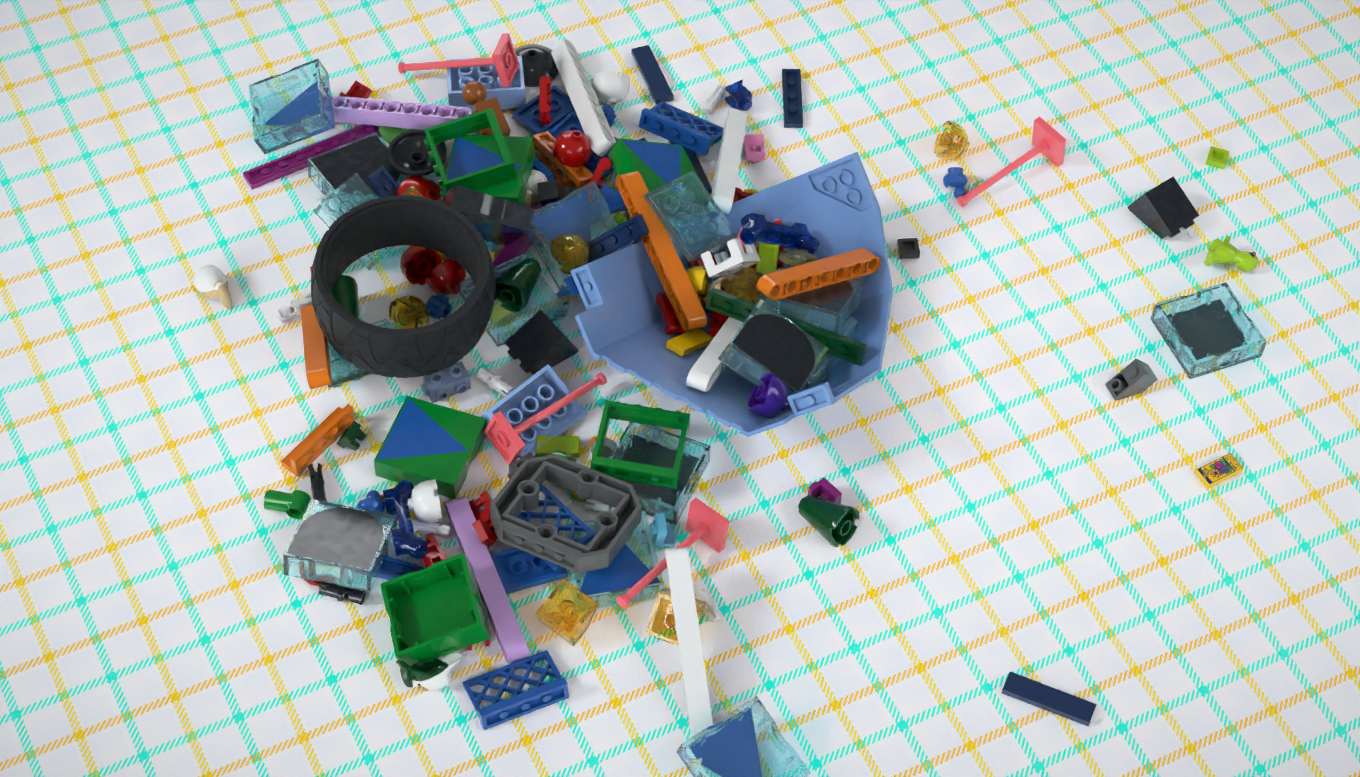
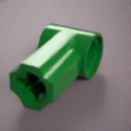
(292, 503)

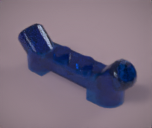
(758, 229)
(403, 538)

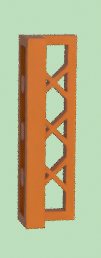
(580, 176)
(318, 440)

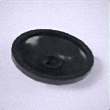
(536, 63)
(409, 155)

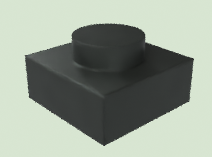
(908, 248)

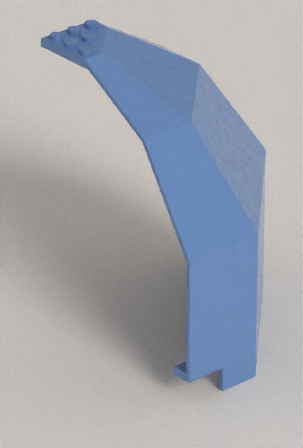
(629, 329)

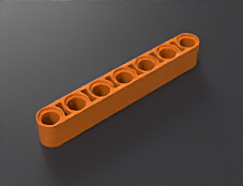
(818, 274)
(315, 350)

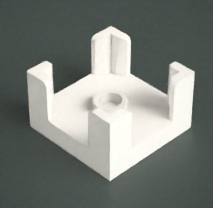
(730, 265)

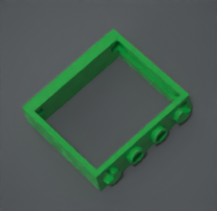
(461, 127)
(636, 471)

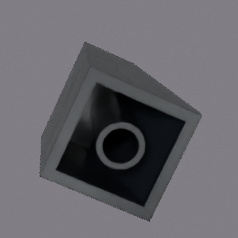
(1165, 209)
(539, 344)

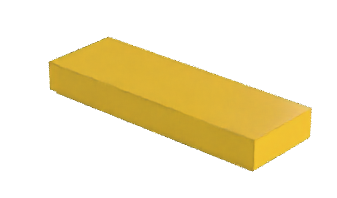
(689, 342)

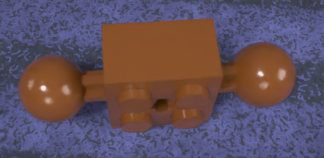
(474, 94)

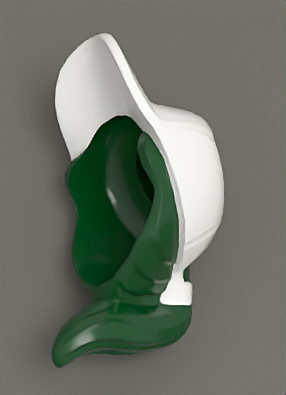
(431, 674)

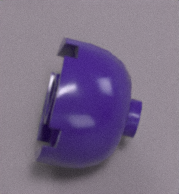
(769, 396)

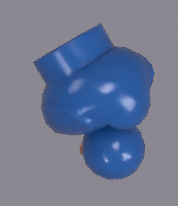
(956, 179)
(372, 502)

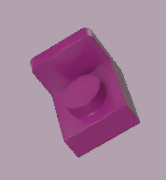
(825, 490)

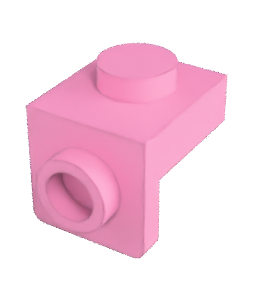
(754, 148)

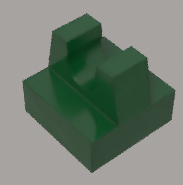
(348, 437)

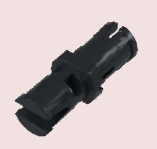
(317, 482)
(342, 593)

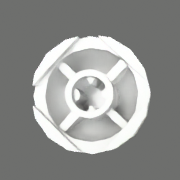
(611, 87)
(426, 502)

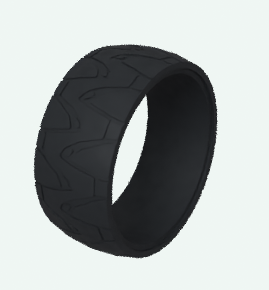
(402, 222)

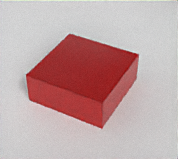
(484, 533)

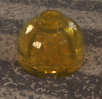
(952, 141)
(570, 251)
(409, 312)

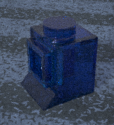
(739, 97)

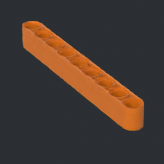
(663, 254)

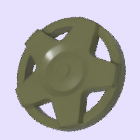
(796, 257)

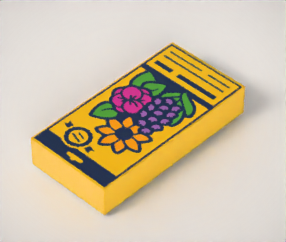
(1219, 470)

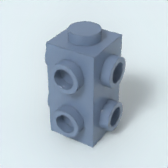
(446, 382)

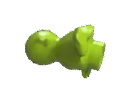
(1225, 253)

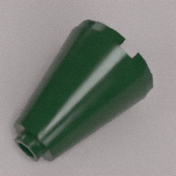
(517, 284)
(346, 294)
(829, 519)

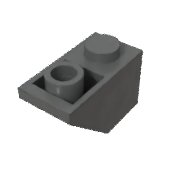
(1131, 380)

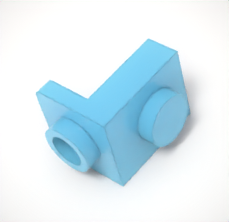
(662, 534)

